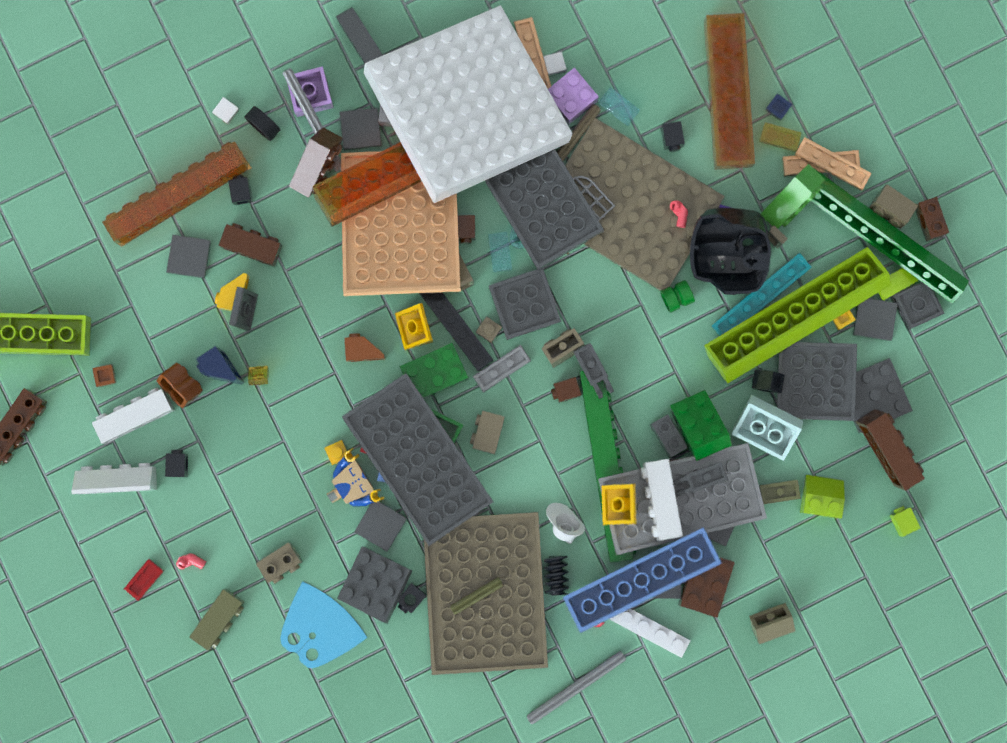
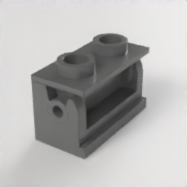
(668, 436)

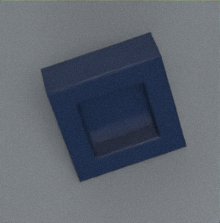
(778, 107)

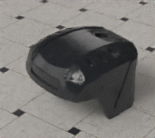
(720, 238)

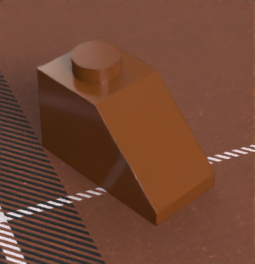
(360, 349)

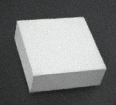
(555, 63)
(225, 110)

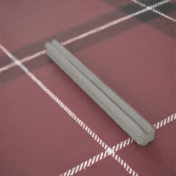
(306, 107)
(576, 687)

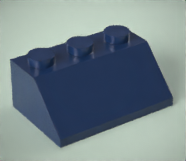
(218, 366)

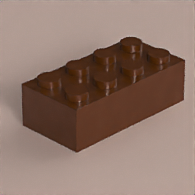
(890, 449)

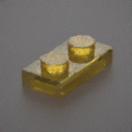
(780, 137)

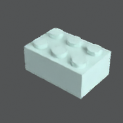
(767, 427)

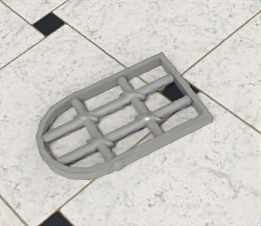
(596, 200)

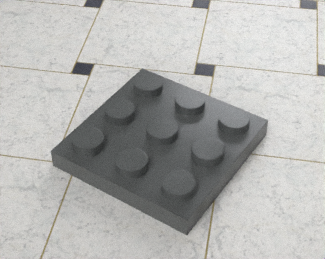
(524, 304)
(880, 390)
(374, 584)

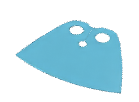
(322, 615)

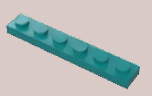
(770, 289)

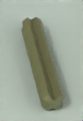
(476, 595)

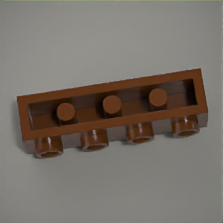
(18, 421)

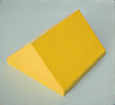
(413, 327)
(618, 504)

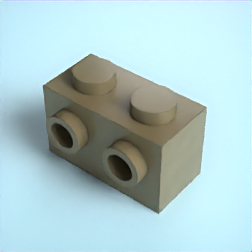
(893, 206)
(562, 347)
(488, 432)
(279, 562)
(772, 623)

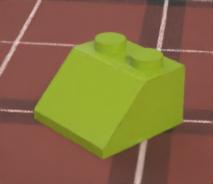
(823, 497)

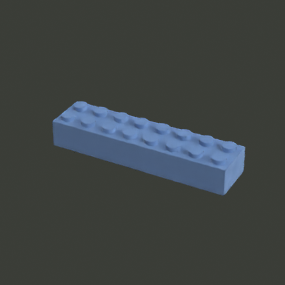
(642, 580)

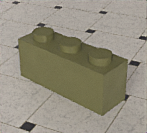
(217, 620)

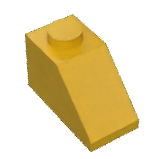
(227, 293)

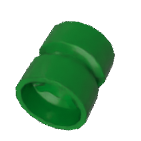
(676, 296)

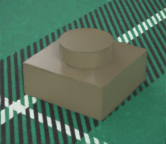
(488, 329)

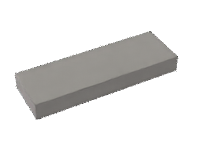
(501, 368)

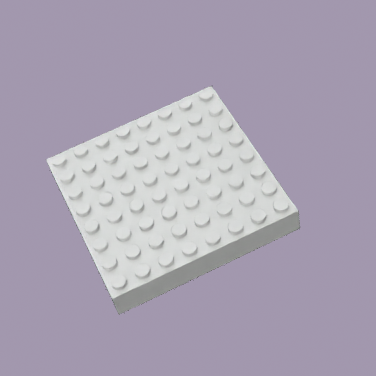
(467, 103)

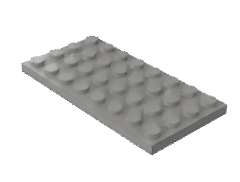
(714, 508)

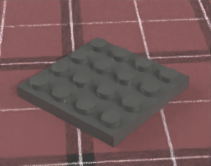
(819, 381)

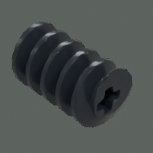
(556, 575)

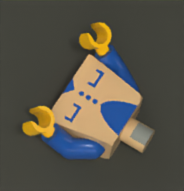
(352, 483)

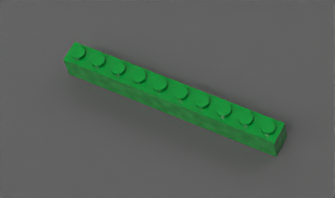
(890, 240)
(603, 447)

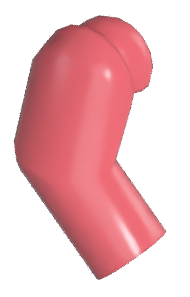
(681, 212)
(189, 560)

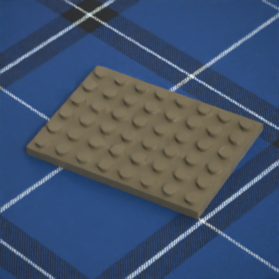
(641, 227)
(507, 625)

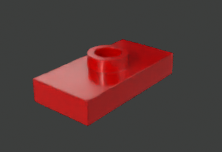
(143, 579)

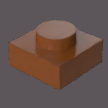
(104, 375)

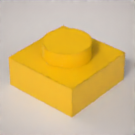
(844, 320)
(336, 452)

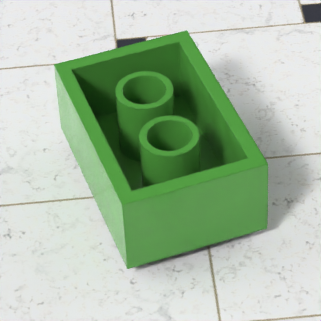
(793, 197)

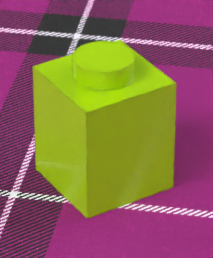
(904, 521)

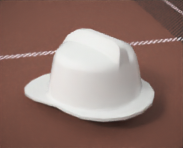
(565, 523)

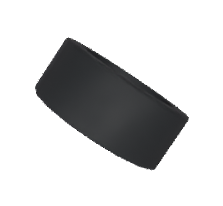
(262, 123)

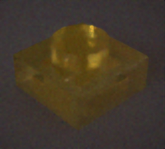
(258, 375)

